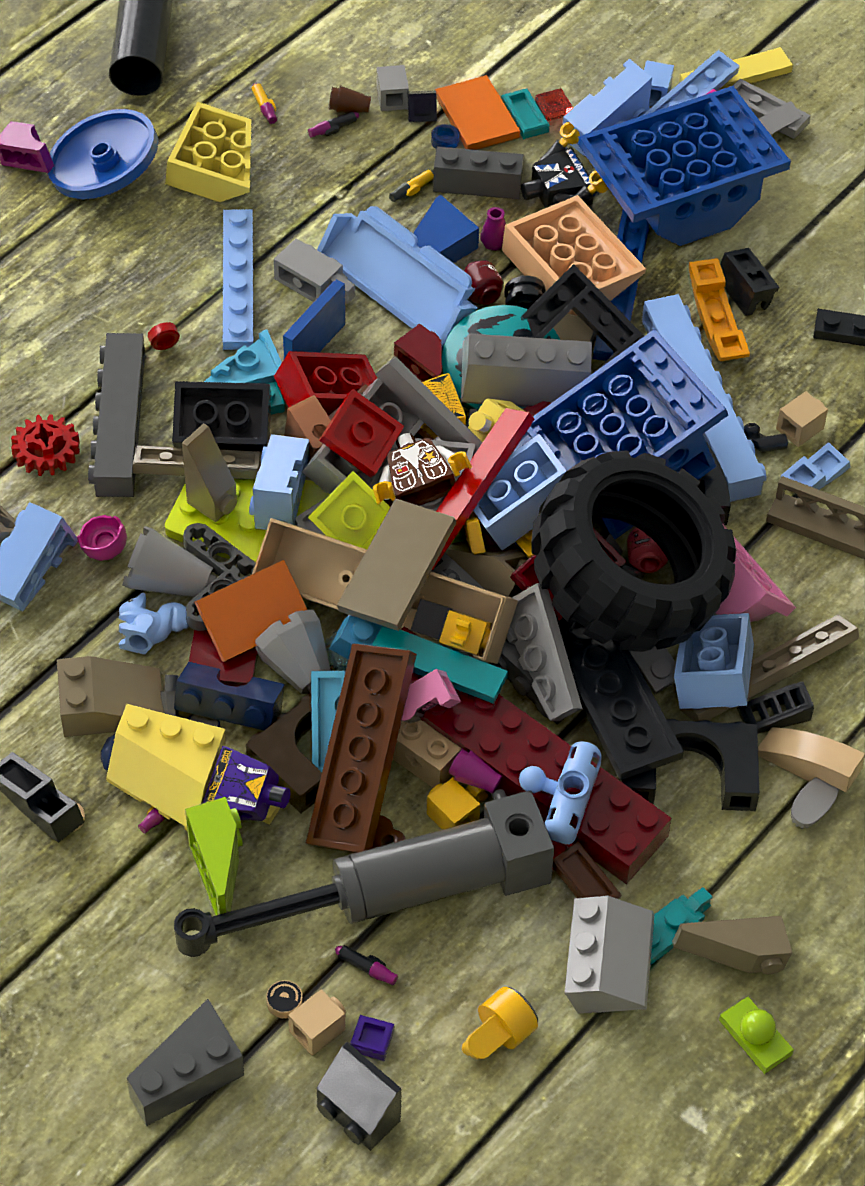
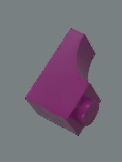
(23, 149)

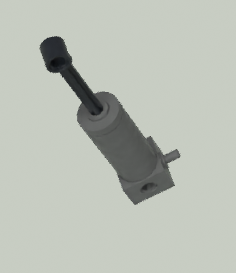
(501, 848)

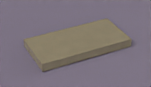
(396, 564)

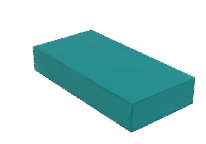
(526, 113)

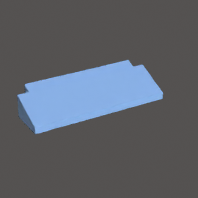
(396, 273)

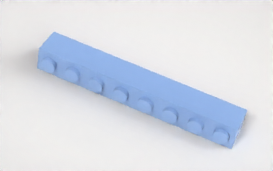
(727, 437)

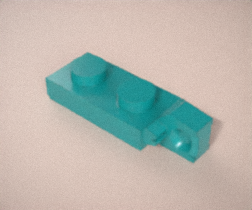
(672, 915)

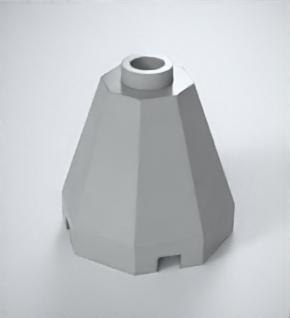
(295, 649)

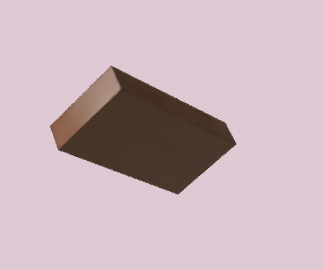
(583, 874)

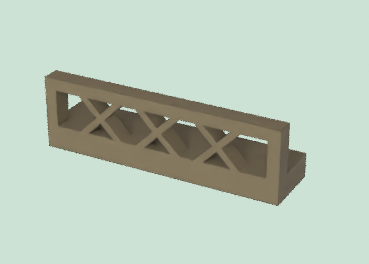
(822, 525)

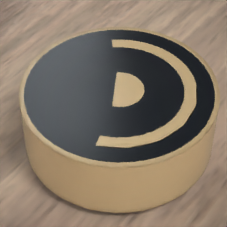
(283, 998)

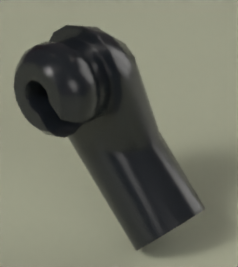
(762, 442)

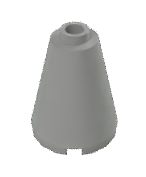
(166, 567)

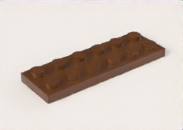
(361, 748)

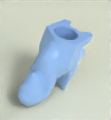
(146, 627)

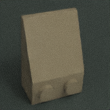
(97, 691)

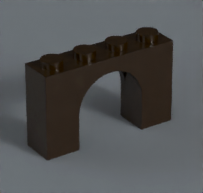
(279, 750)

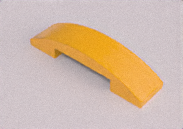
(715, 311)

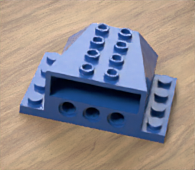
(687, 164)
(636, 404)

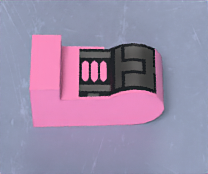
(428, 692)

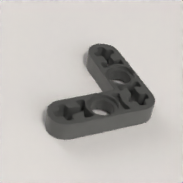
(226, 570)

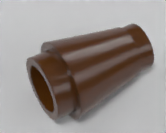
(347, 100)

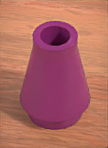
(493, 229)
(473, 771)

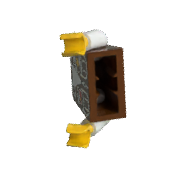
(419, 471)

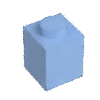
(661, 79)

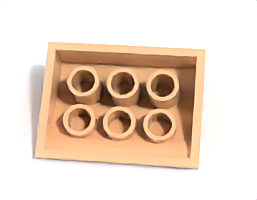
(567, 235)

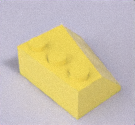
(212, 155)
(164, 760)

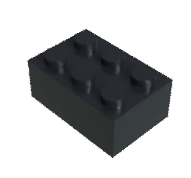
(233, 411)

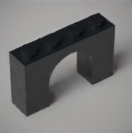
(730, 748)

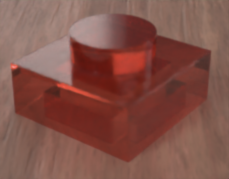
(553, 104)

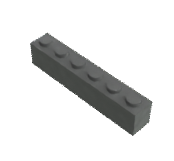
(118, 415)

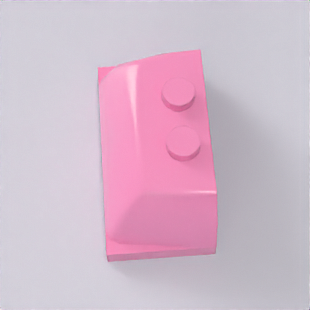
(753, 590)

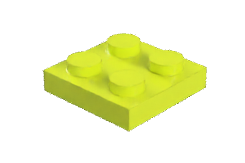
(350, 513)

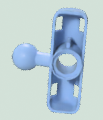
(576, 774)

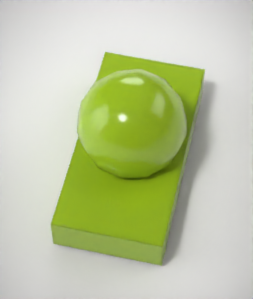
(756, 1034)

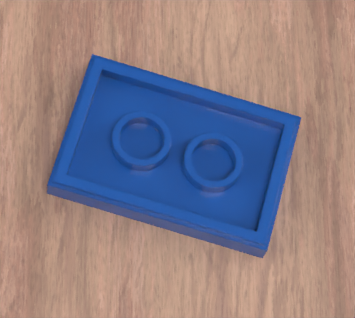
(319, 322)

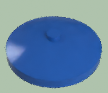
(103, 153)

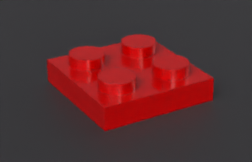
(361, 433)

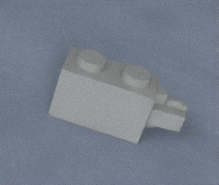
(309, 271)

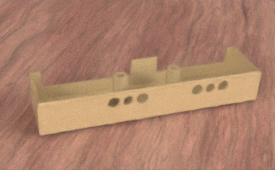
(326, 565)

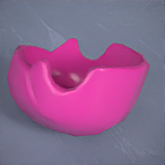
(102, 537)

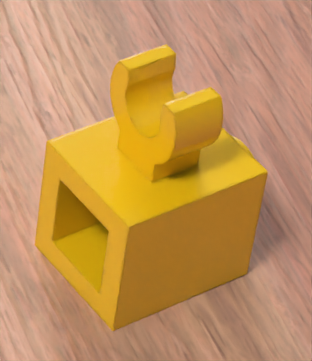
(465, 632)
(453, 805)

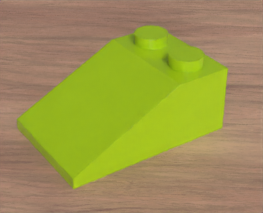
(214, 845)

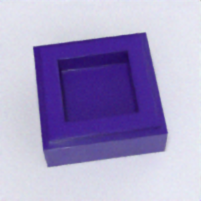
(372, 1037)

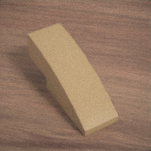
(812, 756)

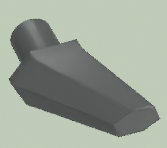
(168, 695)

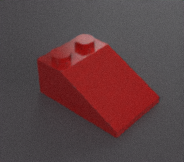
(323, 375)

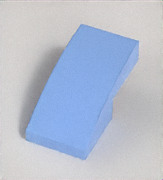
(820, 468)

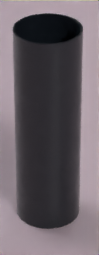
(140, 45)

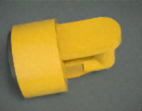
(506, 1022)

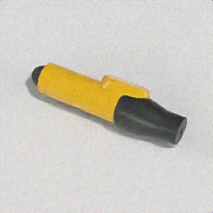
(413, 186)

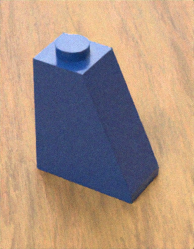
(447, 231)

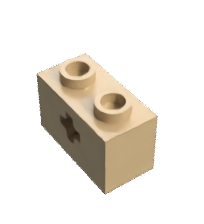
(425, 752)

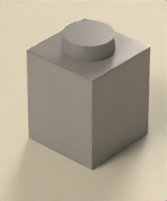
(392, 87)

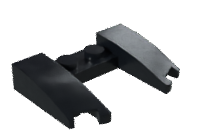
(579, 294)

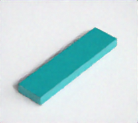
(463, 671)

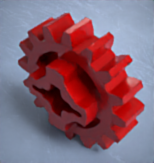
(30, 448)

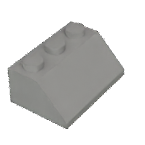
(609, 955)

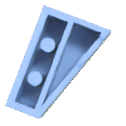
(617, 102)
(279, 480)
(30, 552)

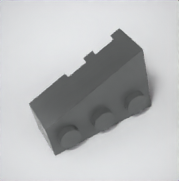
(186, 1066)

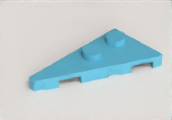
(250, 364)

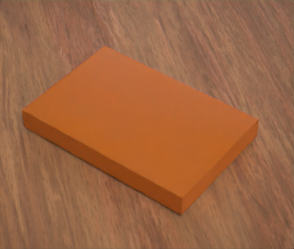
(477, 113)
(248, 608)

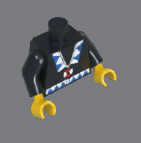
(561, 174)

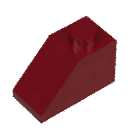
(420, 352)

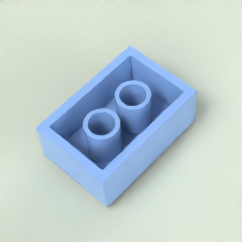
(519, 491)
(716, 664)

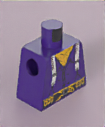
(246, 785)

